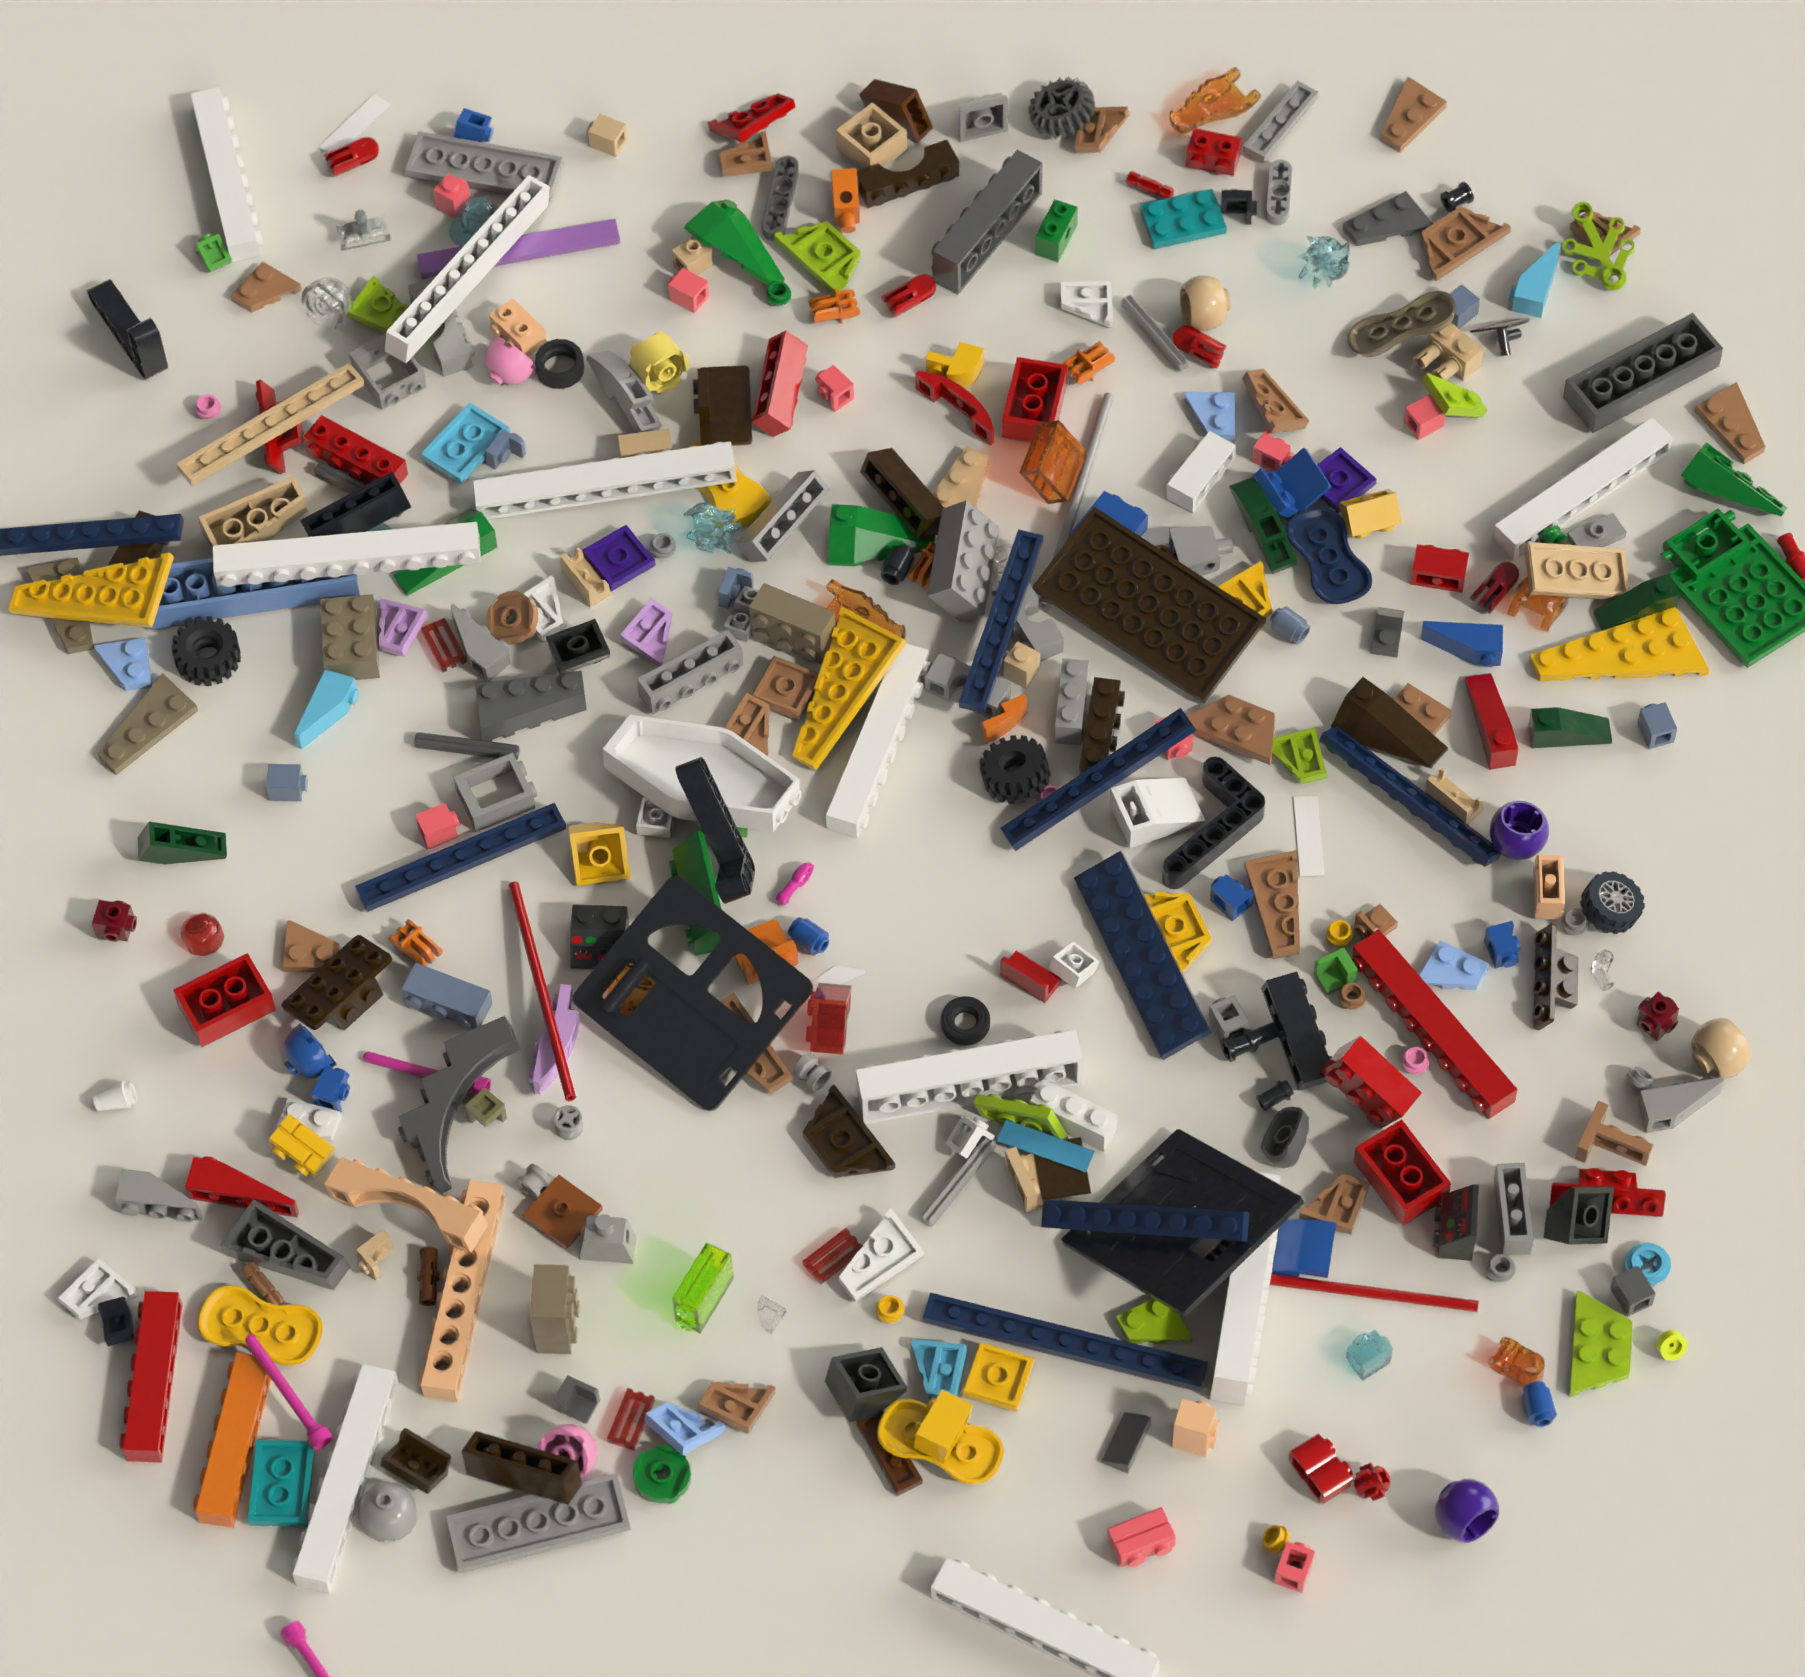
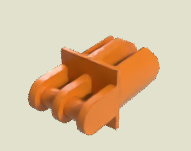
(834, 306)
(1089, 362)
(923, 568)
(415, 945)

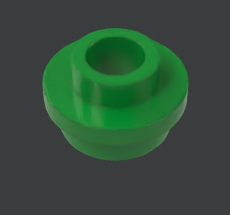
(778, 288)

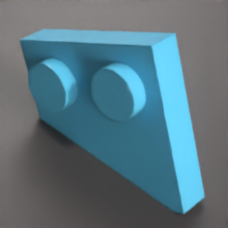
(940, 1365)

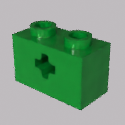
(1056, 230)

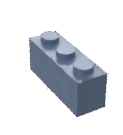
(446, 996)

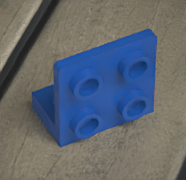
(1294, 484)

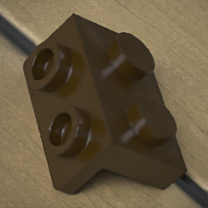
(417, 1461)

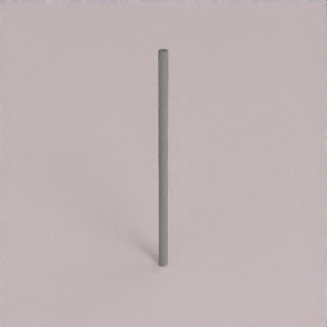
(1083, 477)

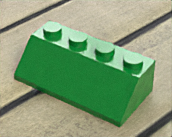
(693, 864)

